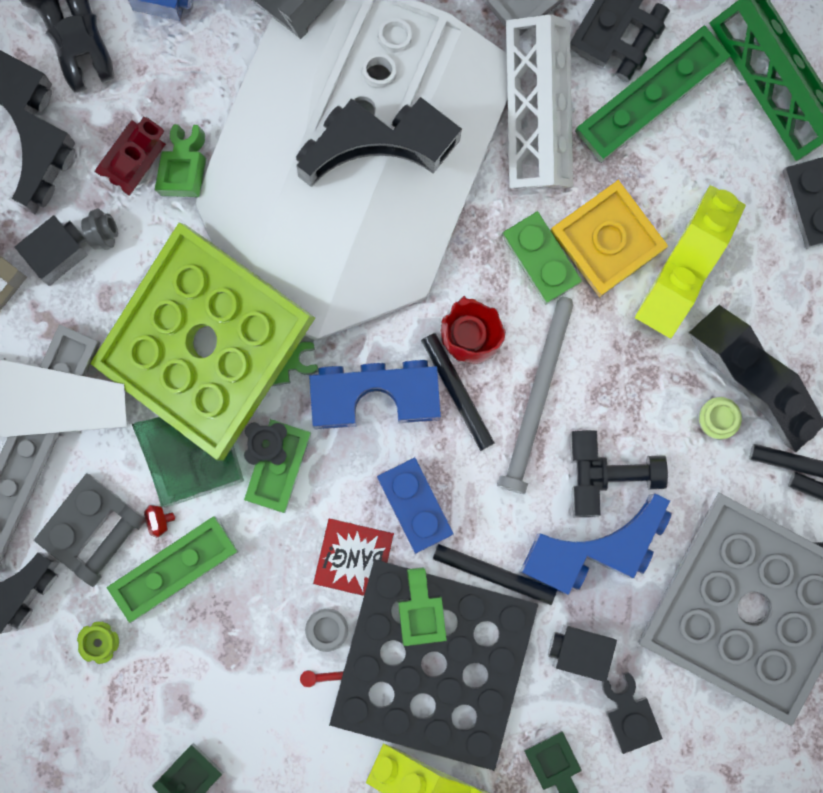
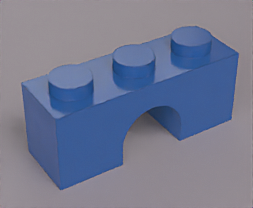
(338, 393)

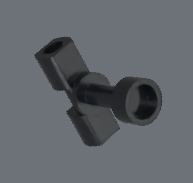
(595, 474)

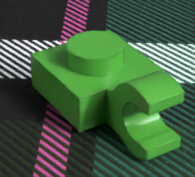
(421, 616)

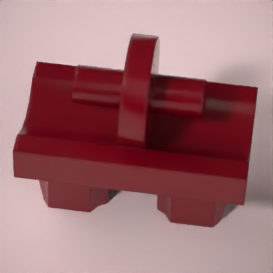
(132, 154)

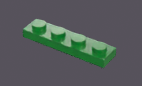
(652, 93)

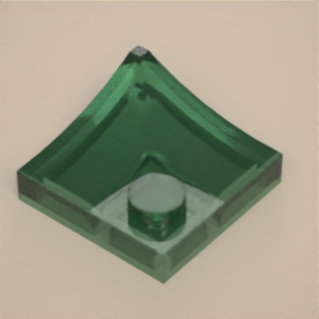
(180, 466)

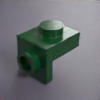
(189, 773)

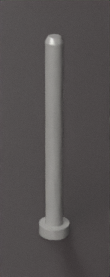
(514, 479)

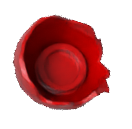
(472, 331)

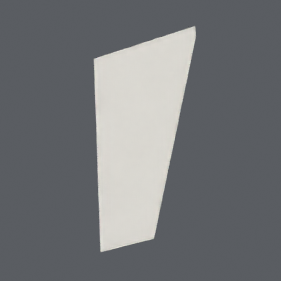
(56, 401)

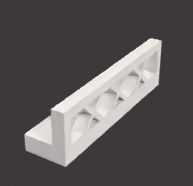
(552, 99)

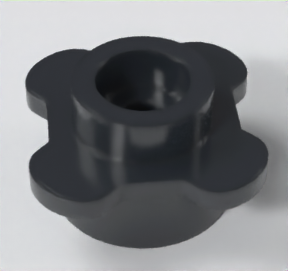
(273, 453)

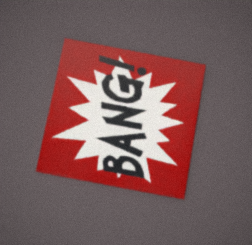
(349, 555)

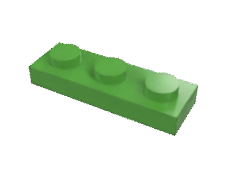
(172, 569)

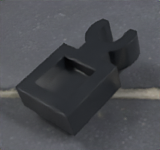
(631, 720)

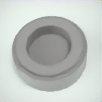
(326, 630)

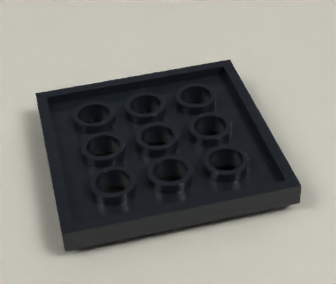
(435, 733)

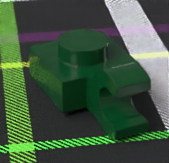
(554, 763)

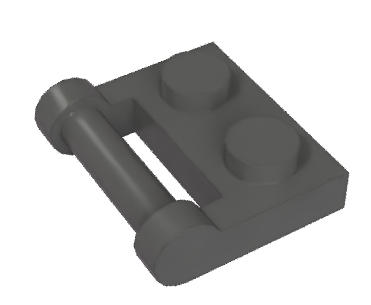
(78, 522)

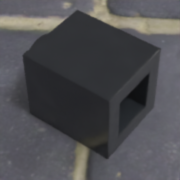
(52, 249)
(582, 652)

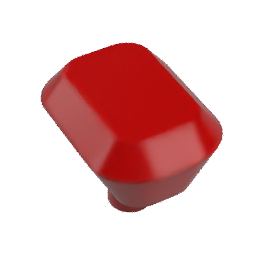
(157, 520)

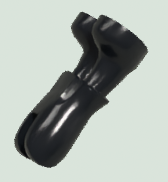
(74, 38)

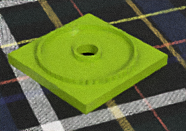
(154, 336)

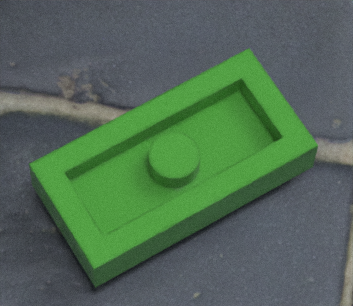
(541, 257)
(273, 484)

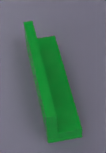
(786, 60)

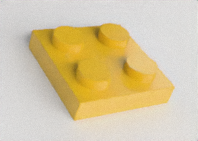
(609, 238)

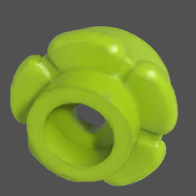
(86, 645)

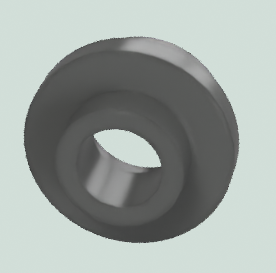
(99, 229)

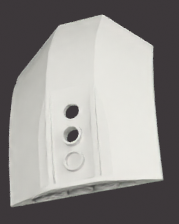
(374, 225)

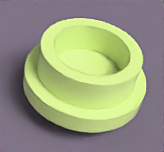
(720, 418)

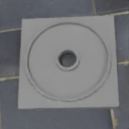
(698, 618)

